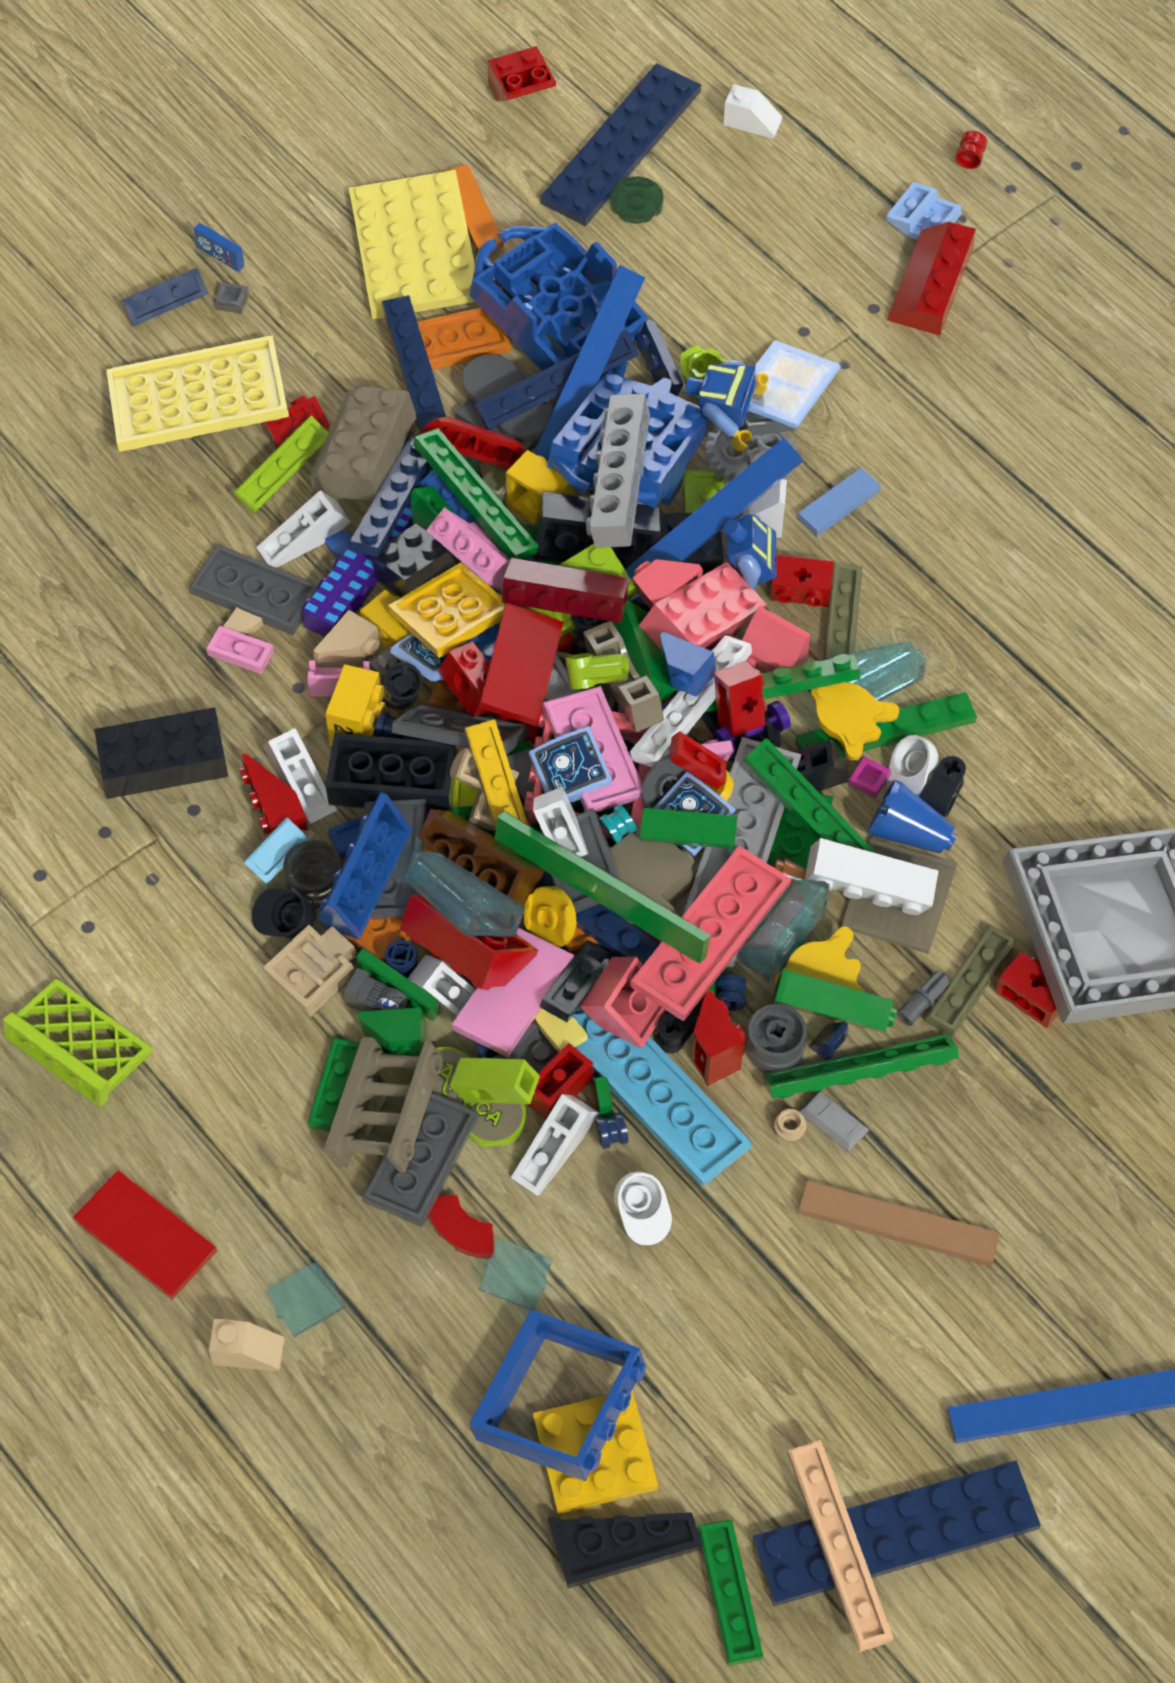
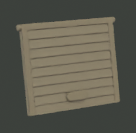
(891, 922)

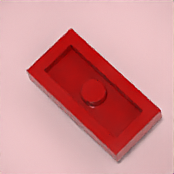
(698, 760)

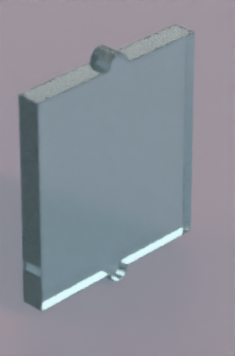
(515, 1274)
(305, 1299)

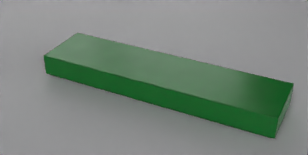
(730, 1592)

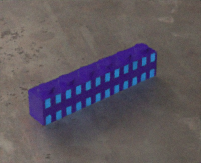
(346, 585)

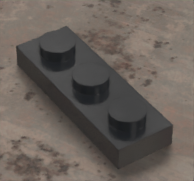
(576, 981)

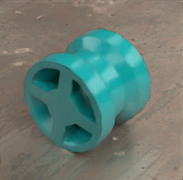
(618, 823)

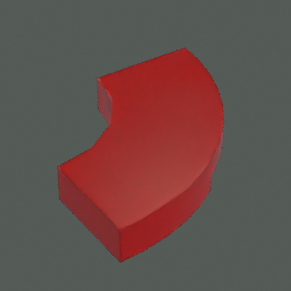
(461, 1230)

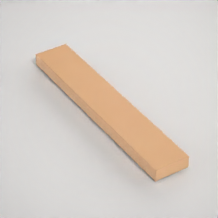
(840, 1546)

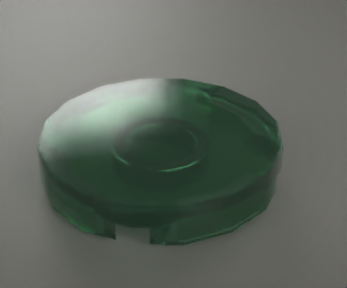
(636, 199)

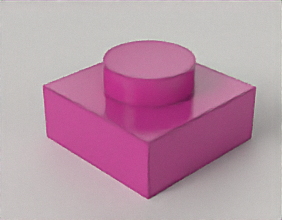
(869, 777)

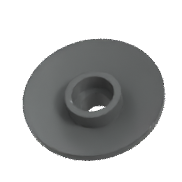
(662, 772)

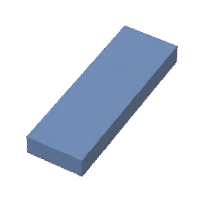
(839, 502)

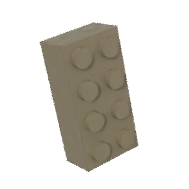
(366, 442)

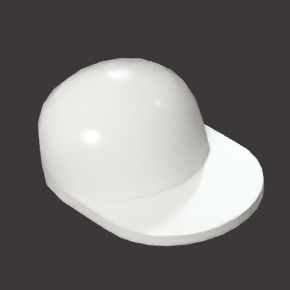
(913, 762)
(643, 1208)

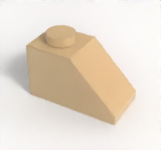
(347, 642)
(245, 1346)

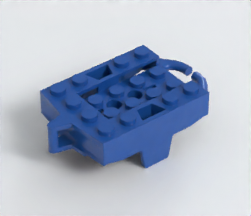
(558, 266)
(672, 438)

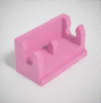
(324, 679)

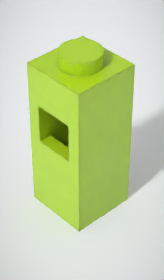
(495, 1081)

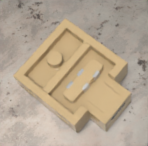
(312, 967)

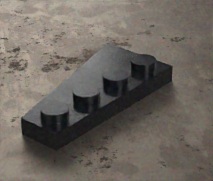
(609, 1546)

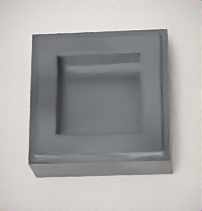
(231, 298)

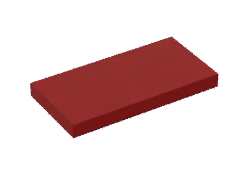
(521, 664)
(145, 1234)

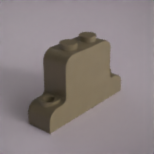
(654, 868)

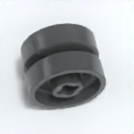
(776, 1038)

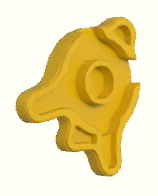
(851, 715)
(827, 960)

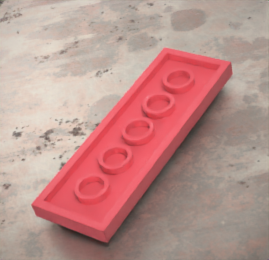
(727, 911)

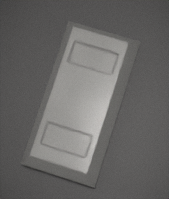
(833, 1121)

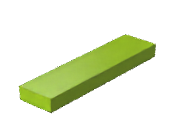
(281, 465)

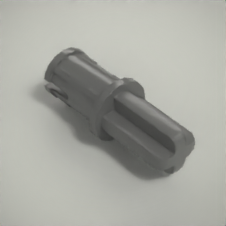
(923, 998)

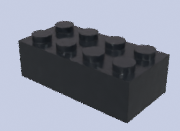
(563, 532)
(160, 753)
(398, 767)

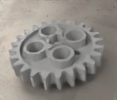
(730, 462)

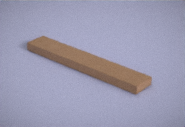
(899, 1223)

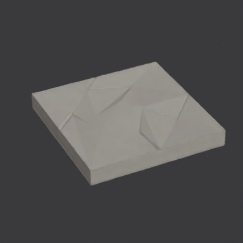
(1101, 921)

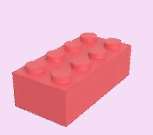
(705, 609)

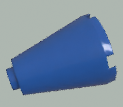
(911, 821)

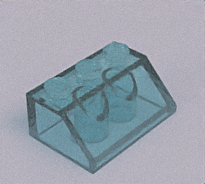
(785, 927)

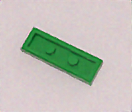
(688, 828)
(391, 978)
(332, 1083)

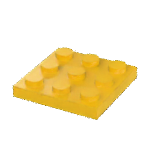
(449, 609)
(624, 1462)

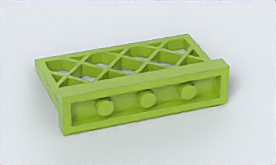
(54, 1055)

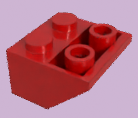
(519, 74)
(716, 1041)

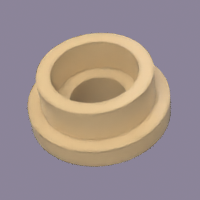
(790, 1116)

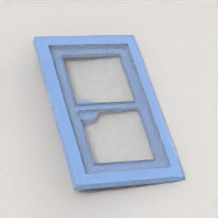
(793, 383)

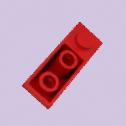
(271, 796)

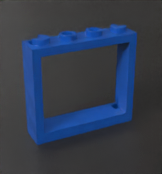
(513, 1370)

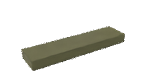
(843, 610)
(971, 981)

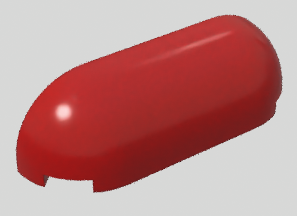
(478, 441)

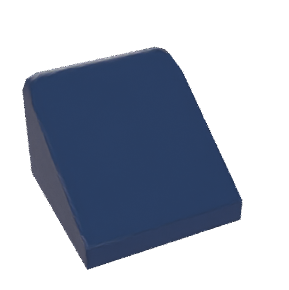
(830, 1039)

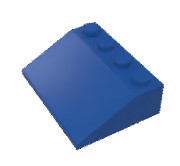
(366, 869)

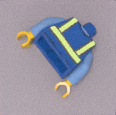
(727, 397)
(751, 548)

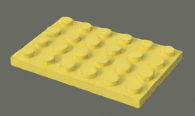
(414, 241)
(196, 393)

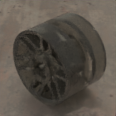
(311, 869)

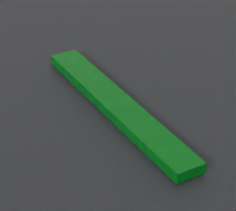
(602, 887)

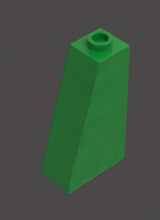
(643, 651)
(834, 1001)

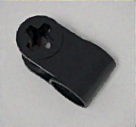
(944, 785)
(674, 1032)

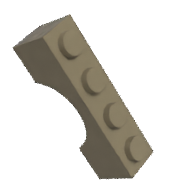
(636, 695)

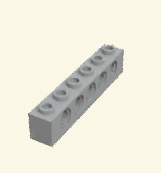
(619, 471)

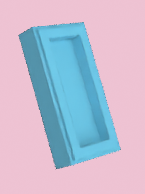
(270, 854)

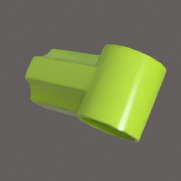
(589, 670)

